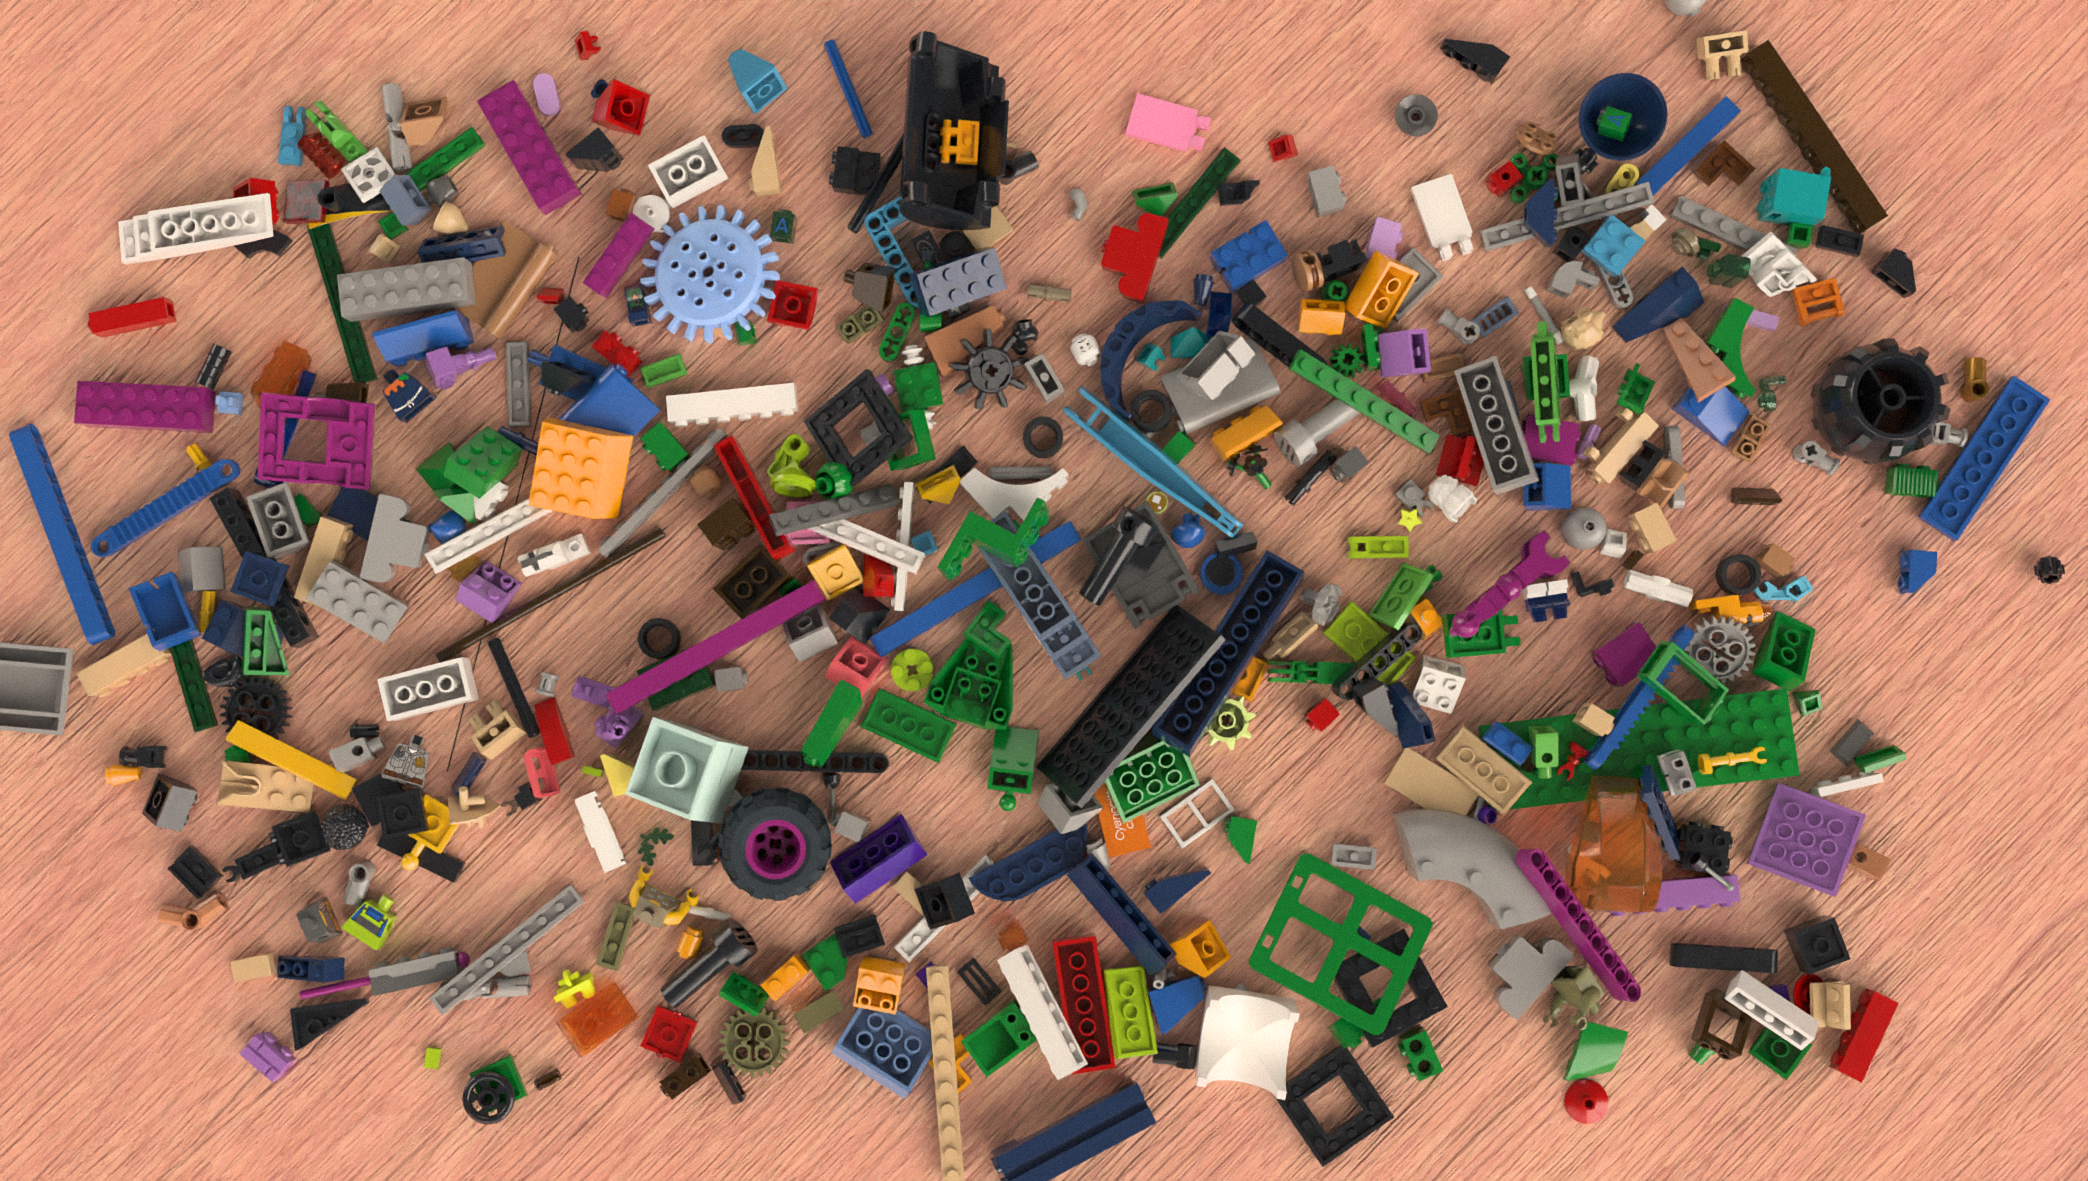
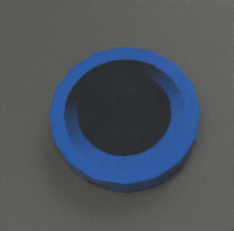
(1222, 574)

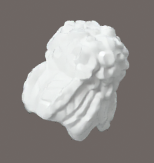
(1451, 497)

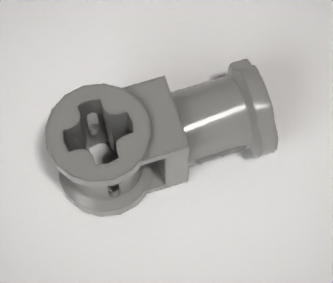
(1459, 327)
(1944, 434)
(1815, 457)

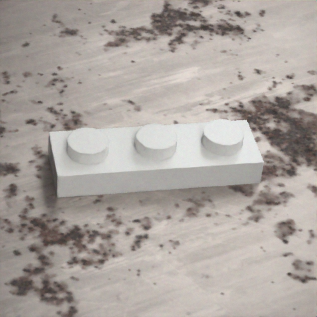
(1846, 783)

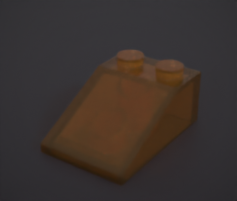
(596, 1019)

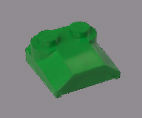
(1563, 377)
(1777, 1053)

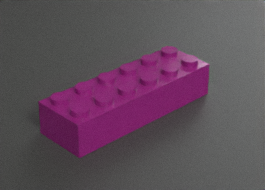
(529, 147)
(145, 407)

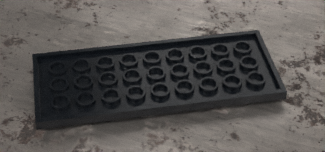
(1129, 704)

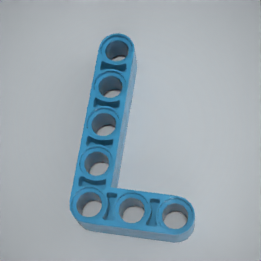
(893, 249)

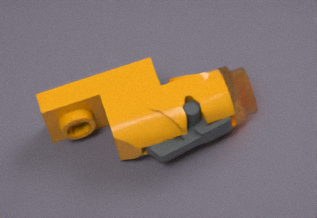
(1746, 612)

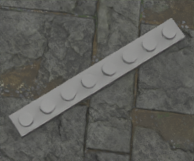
(1572, 215)
(656, 499)
(506, 950)

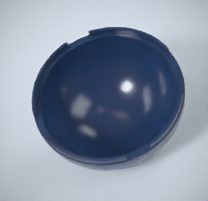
(1632, 95)

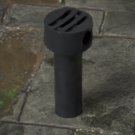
(1132, 531)
(731, 945)

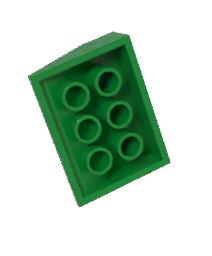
(1149, 778)

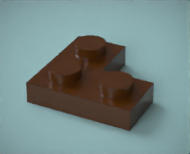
(1724, 160)
(1449, 405)

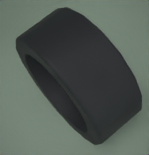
(1145, 396)
(1027, 437)
(1754, 569)
(642, 638)

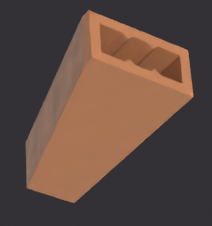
(946, 343)

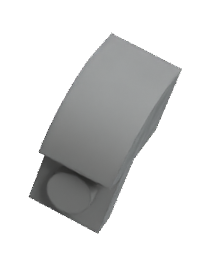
(1568, 275)

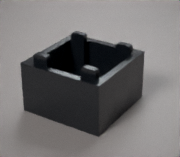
(1817, 944)

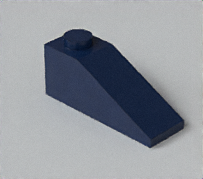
(1170, 889)

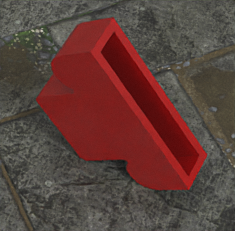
(1135, 254)

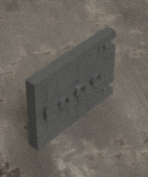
(1159, 587)

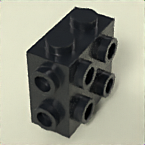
(1711, 842)

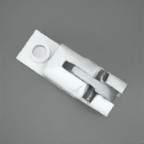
(554, 555)

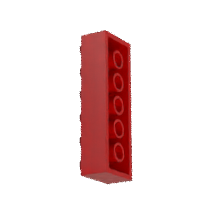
(1084, 999)

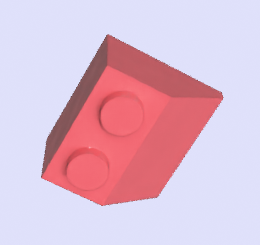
(856, 665)

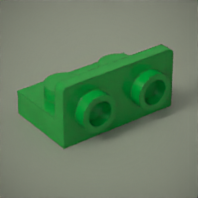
(1369, 340)
(744, 994)

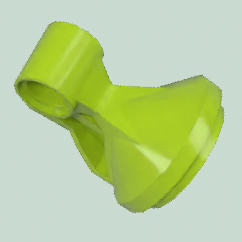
(785, 472)

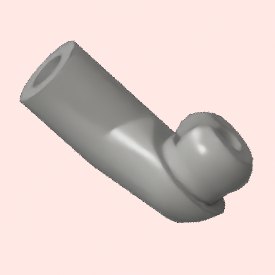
(1080, 202)
(1163, 976)

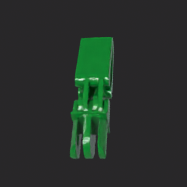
(1322, 671)

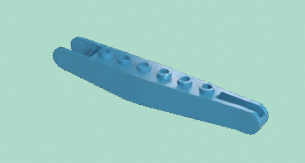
(1153, 463)

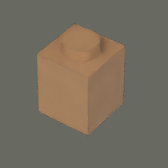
(1775, 560)

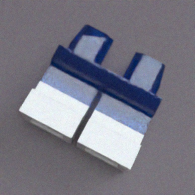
(1546, 596)

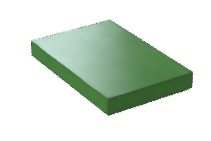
(1400, 596)

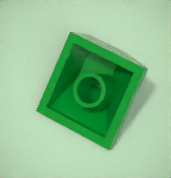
(434, 467)

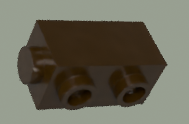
(684, 1076)

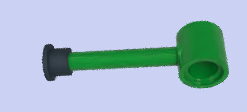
(934, 322)

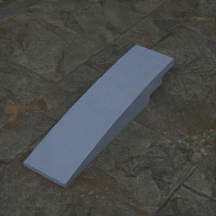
(1044, 608)

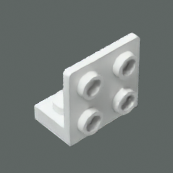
(1439, 684)

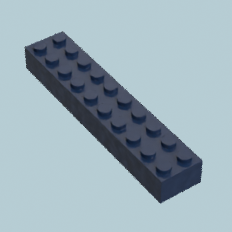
(1245, 630)

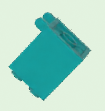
(1794, 197)

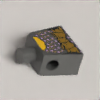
(319, 921)

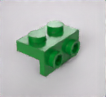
(1635, 391)

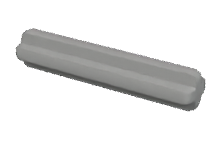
(1020, 472)

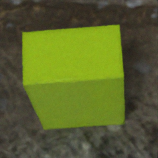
(593, 771)
(432, 1057)

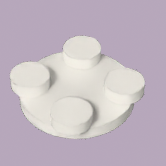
(653, 211)

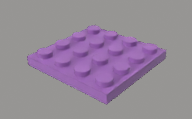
(1806, 839)

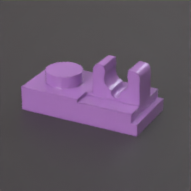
(592, 691)

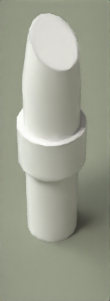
(709, 913)

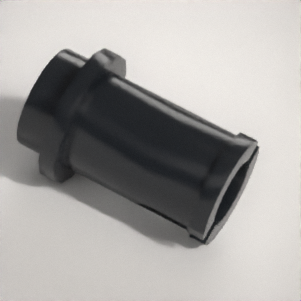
(366, 730)

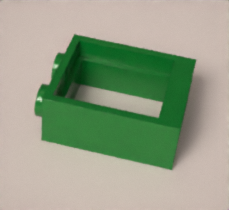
(923, 441)

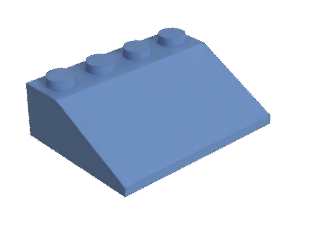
(886, 1048)

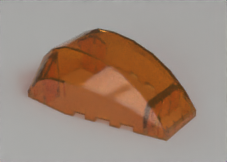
(1615, 849)

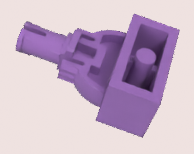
(445, 368)
(615, 727)

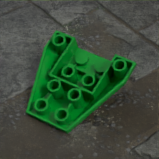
(974, 687)

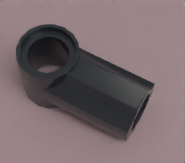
(1019, 166)
(1180, 1055)

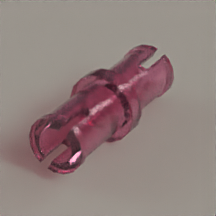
(1397, 399)

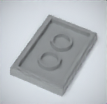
(1426, 279)

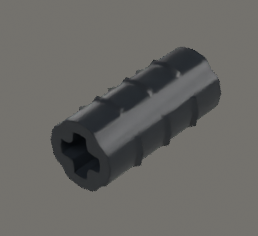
(213, 366)

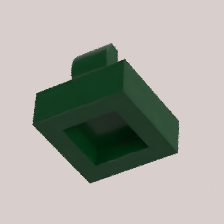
(1706, 247)

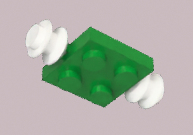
(918, 384)

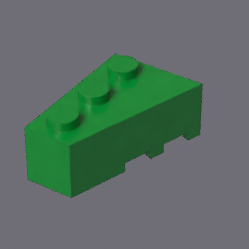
(261, 644)

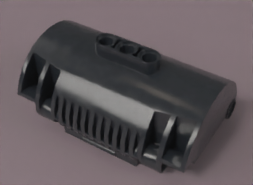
(954, 87)

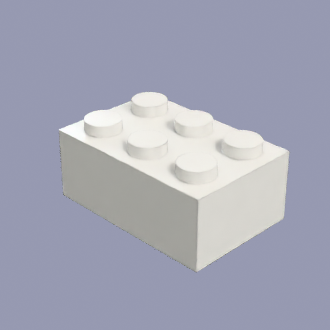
(688, 171)

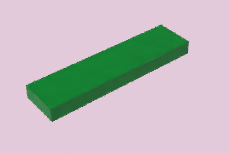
(446, 158)

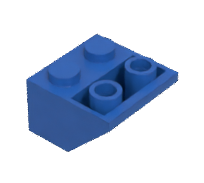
(1551, 490)

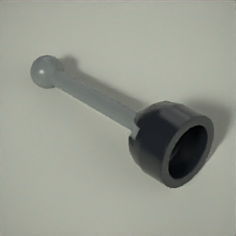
(832, 781)
(1699, 862)

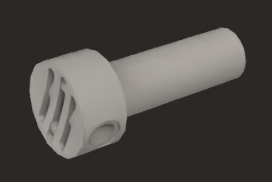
(1299, 440)

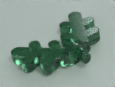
(663, 836)

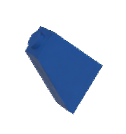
(1176, 1000)

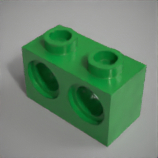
(1424, 1052)

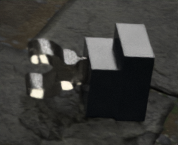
(523, 799)

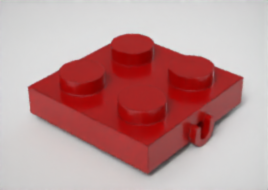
(669, 1033)

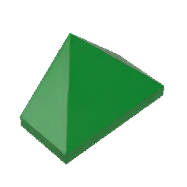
(1156, 198)

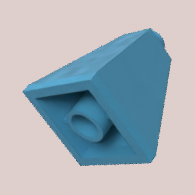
(756, 79)

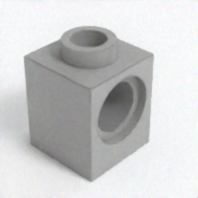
(731, 679)

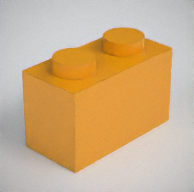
(1321, 316)
(785, 977)

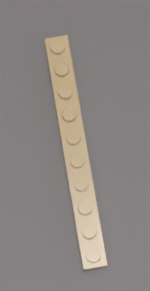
(945, 1073)

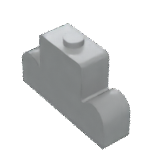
(393, 540)
(1526, 971)

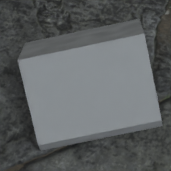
(202, 569)

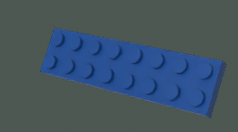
(1984, 458)

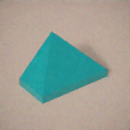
(1188, 343)

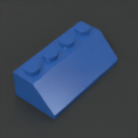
(423, 336)

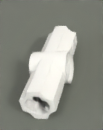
(1658, 588)

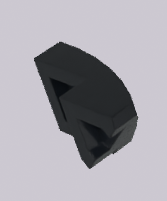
(1236, 192)
(1145, 557)

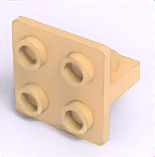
(1831, 1004)

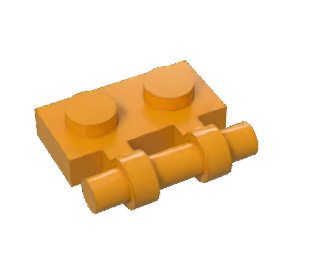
(967, 142)

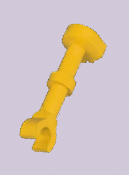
(1706, 762)

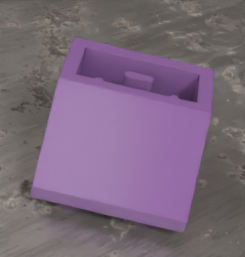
(1403, 353)
(487, 591)

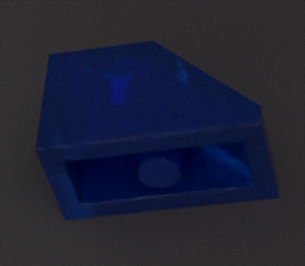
(1219, 313)

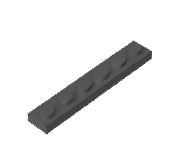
(833, 510)

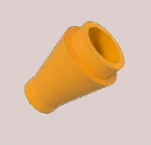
(121, 774)

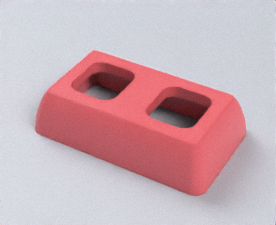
(546, 772)

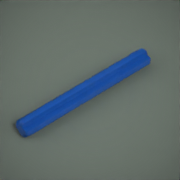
(848, 88)

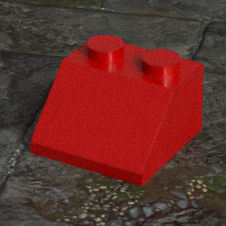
(257, 186)

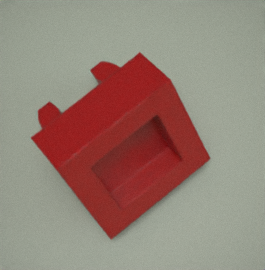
(584, 45)

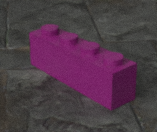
(618, 255)

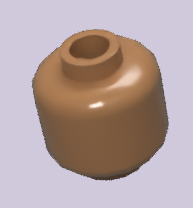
(706, 482)

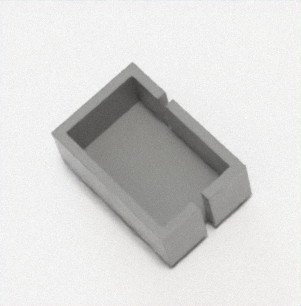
(1216, 365)

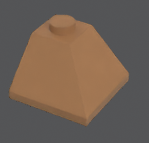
(422, 120)

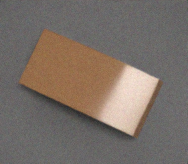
(1750, 438)

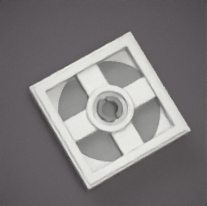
(368, 174)

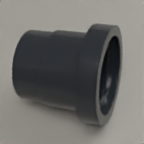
(328, 195)

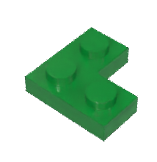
(983, 631)

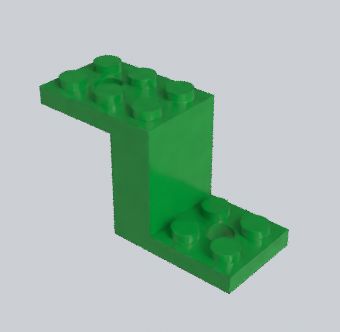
(994, 539)

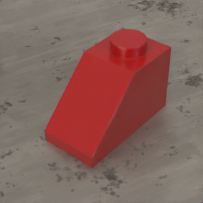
(877, 578)

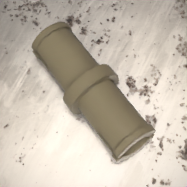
(1049, 292)

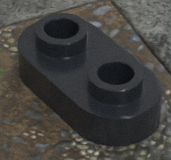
(743, 134)

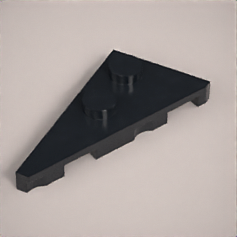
(314, 1020)

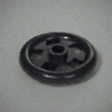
(503, 1109)

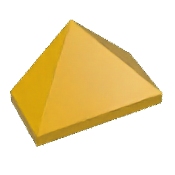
(940, 486)

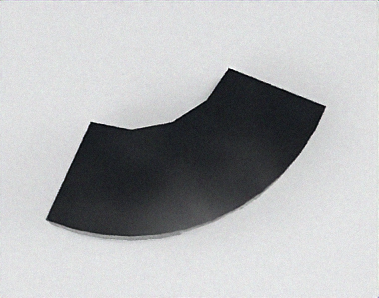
(275, 244)

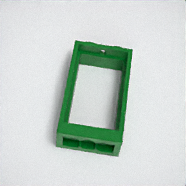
(1658, 661)

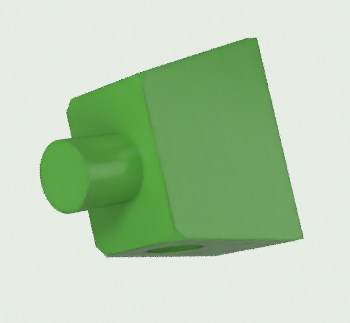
(1544, 740)

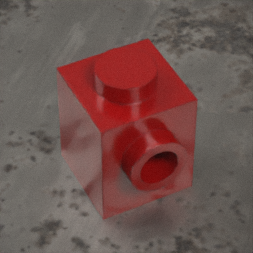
(1503, 179)

